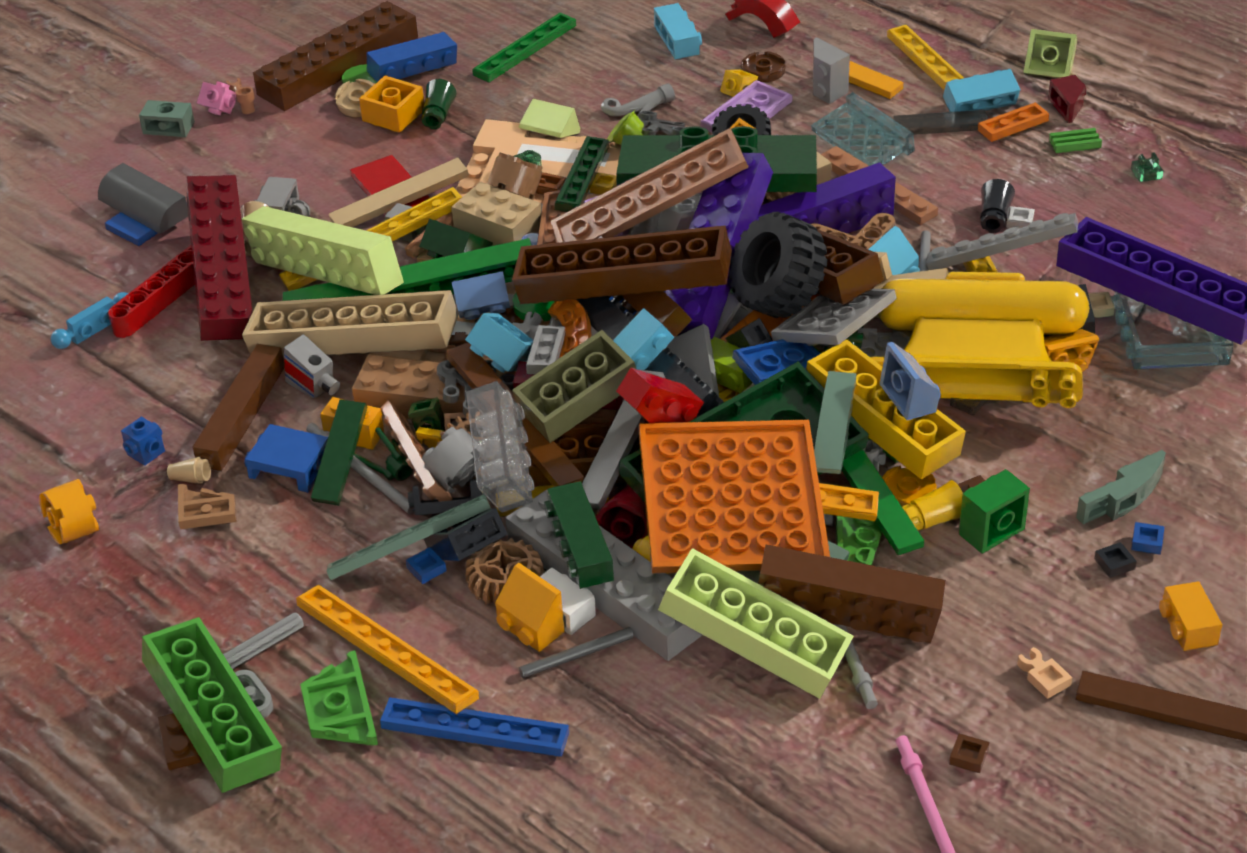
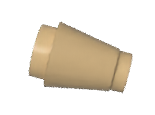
(191, 470)

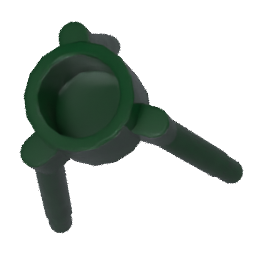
(395, 463)

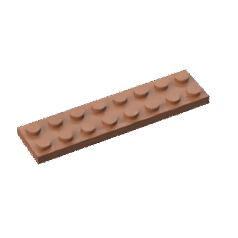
(653, 190)

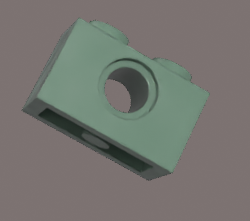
(166, 118)

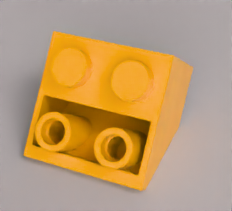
(1072, 347)

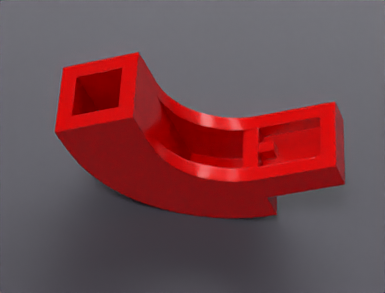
(774, 13)

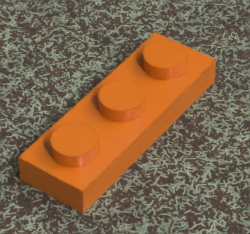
(1013, 122)

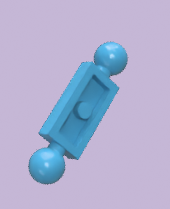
(85, 323)

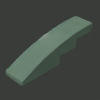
(834, 422)

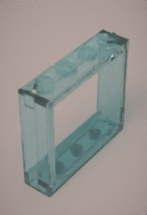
(1167, 355)

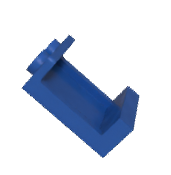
(287, 454)

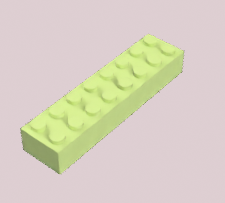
(323, 250)

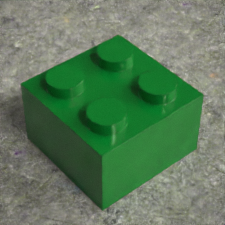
(994, 511)

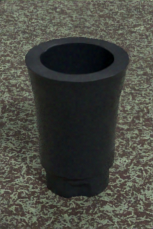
(996, 202)

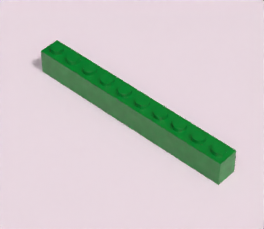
(432, 274)

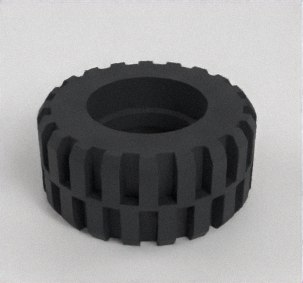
(799, 271)

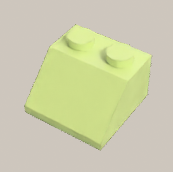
(1050, 53)

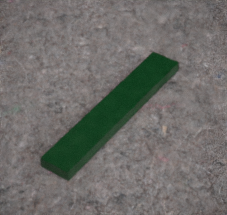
(582, 174)

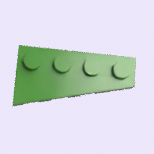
(859, 538)

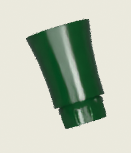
(437, 102)

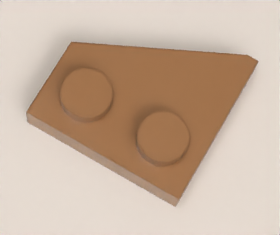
(204, 508)

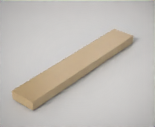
(400, 193)

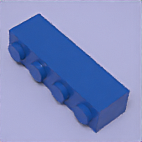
(412, 57)

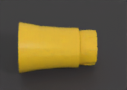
(936, 507)

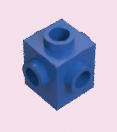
(143, 440)

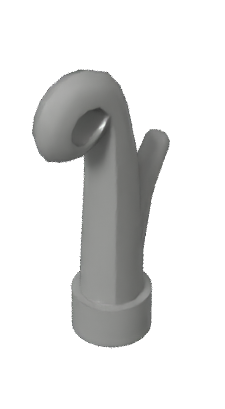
(663, 94)

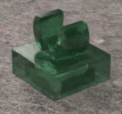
(1147, 169)

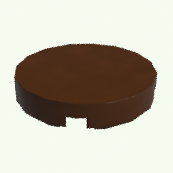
(766, 66)

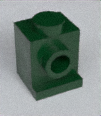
(428, 412)

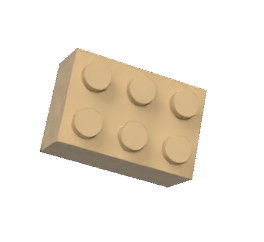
(496, 214)

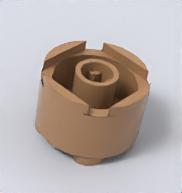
(515, 175)

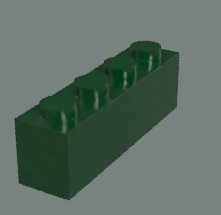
(579, 535)

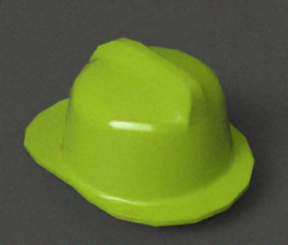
(628, 125)

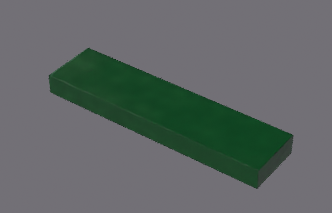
(339, 452)

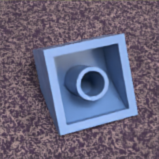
(481, 295)
(908, 384)

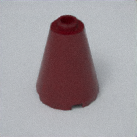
(624, 517)

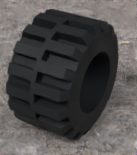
(748, 114)

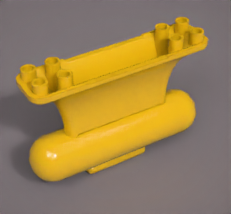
(986, 334)

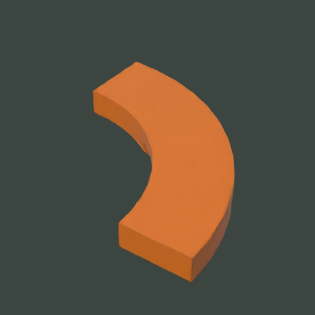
(575, 320)

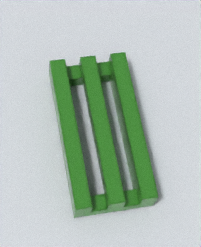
(1075, 140)

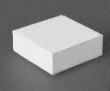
(1019, 217)

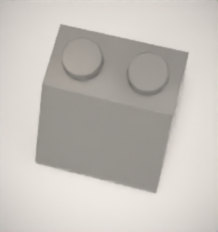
(829, 71)

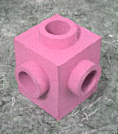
(217, 98)

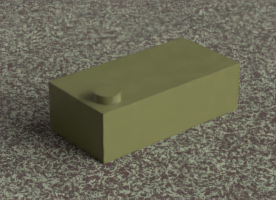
(574, 386)

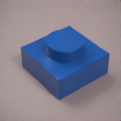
(1147, 538)
(426, 565)

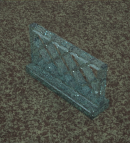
(876, 124)

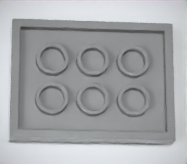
(831, 322)

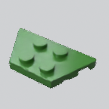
(339, 704)

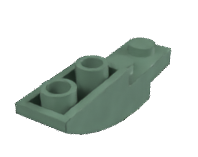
(1130, 489)

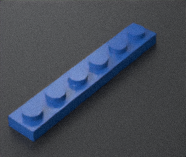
(475, 727)

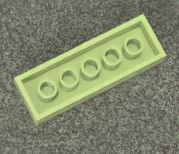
(755, 623)

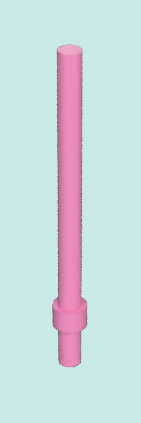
(912, 766)

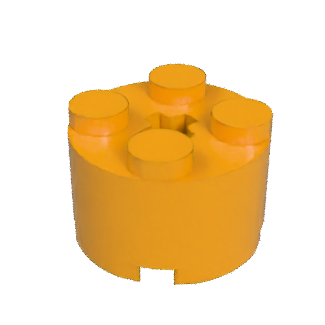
(68, 511)

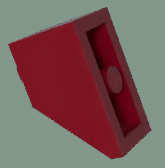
(1067, 96)

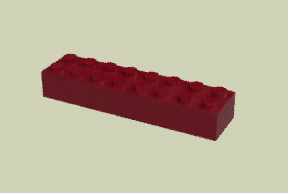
(218, 257)

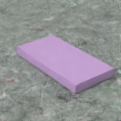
(757, 95)

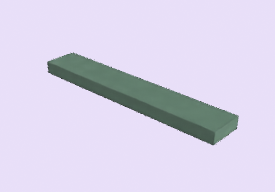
(407, 537)

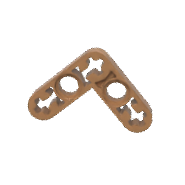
(871, 229)

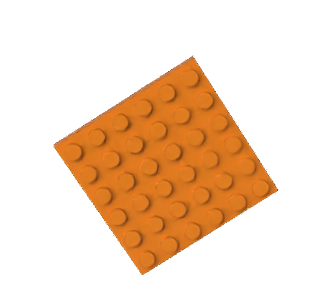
(730, 491)

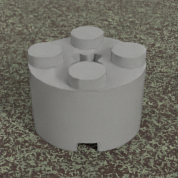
(451, 459)

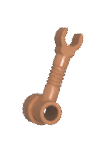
(244, 96)

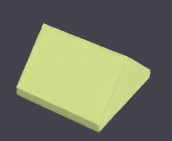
(550, 119)

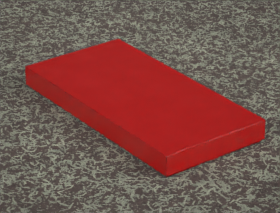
(381, 175)

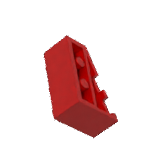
(659, 398)

